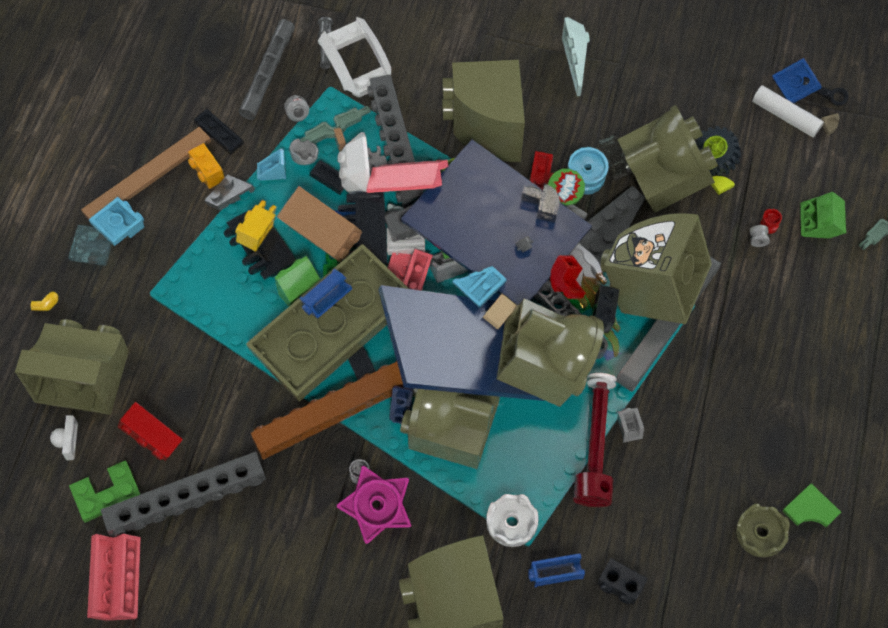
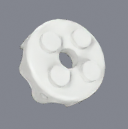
(519, 508)

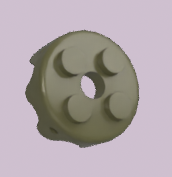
(769, 519)

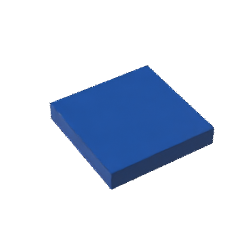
(790, 81)

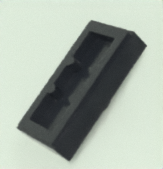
(327, 176)

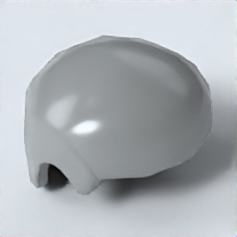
(303, 152)

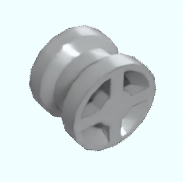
(759, 236)

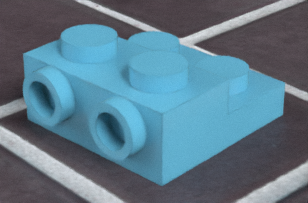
(117, 221)

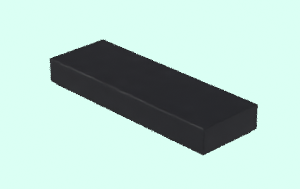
(218, 131)

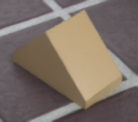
(500, 311)

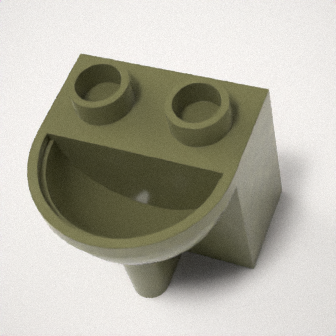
(668, 159)
(548, 351)
(450, 425)

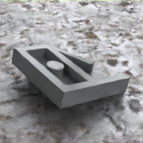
(227, 192)

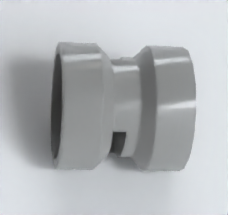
(355, 468)

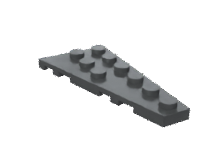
(611, 222)

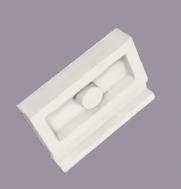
(405, 246)

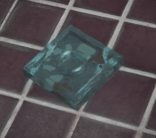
(90, 246)

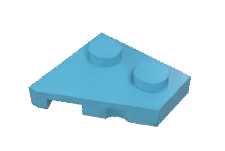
(480, 285)

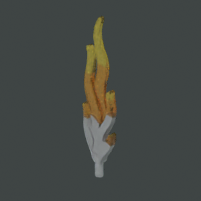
(591, 285)

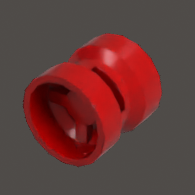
(771, 219)

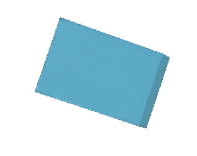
(272, 167)

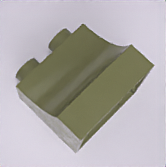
(74, 367)

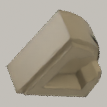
(830, 123)

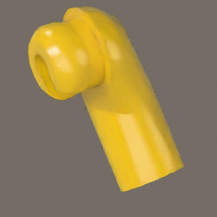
(46, 304)

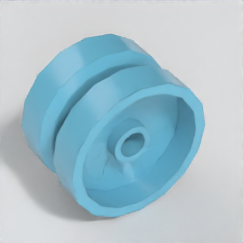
(591, 166)

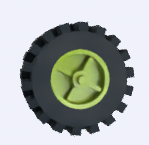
(723, 147)

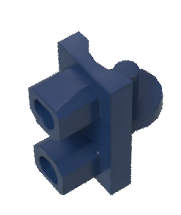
(400, 403)

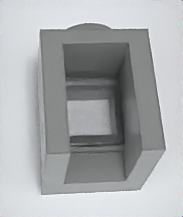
(630, 424)

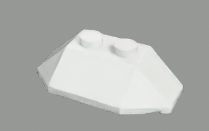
(354, 165)

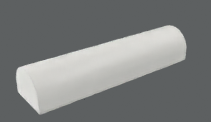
(787, 111)

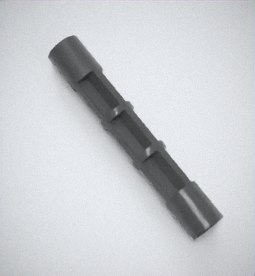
(262, 78)

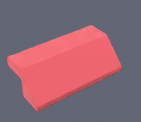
(406, 176)
(410, 268)
(114, 577)

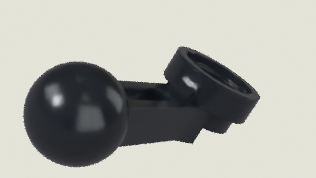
(829, 94)

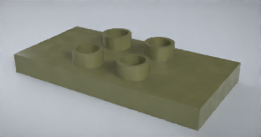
(309, 349)

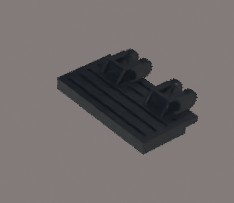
(370, 220)
(272, 252)

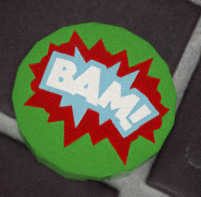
(568, 185)

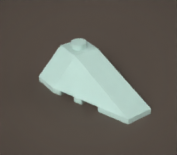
(575, 46)

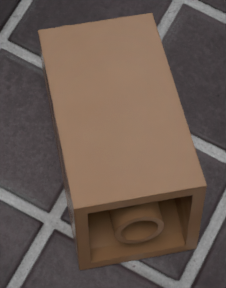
(319, 224)

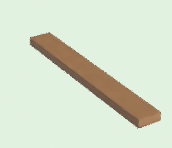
(149, 172)

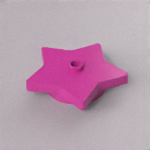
(391, 510)

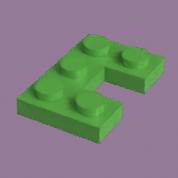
(91, 503)

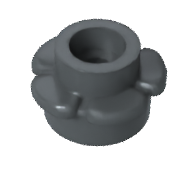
(524, 244)

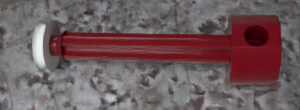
(593, 487)

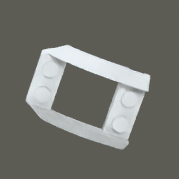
(347, 35)

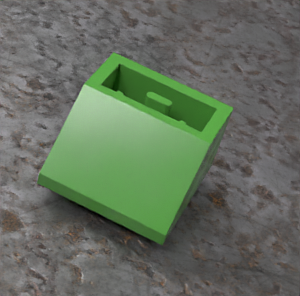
(823, 216)
(296, 280)

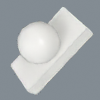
(66, 437)

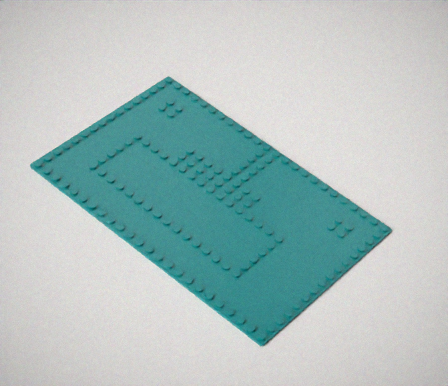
(531, 443)

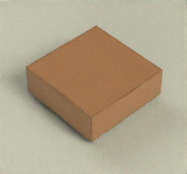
(339, 138)

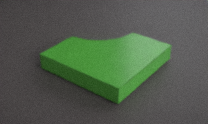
(811, 506)

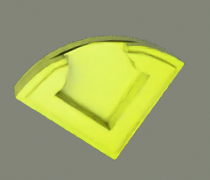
(722, 184)

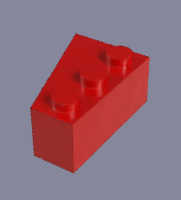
(149, 432)

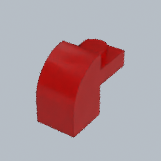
(564, 276)

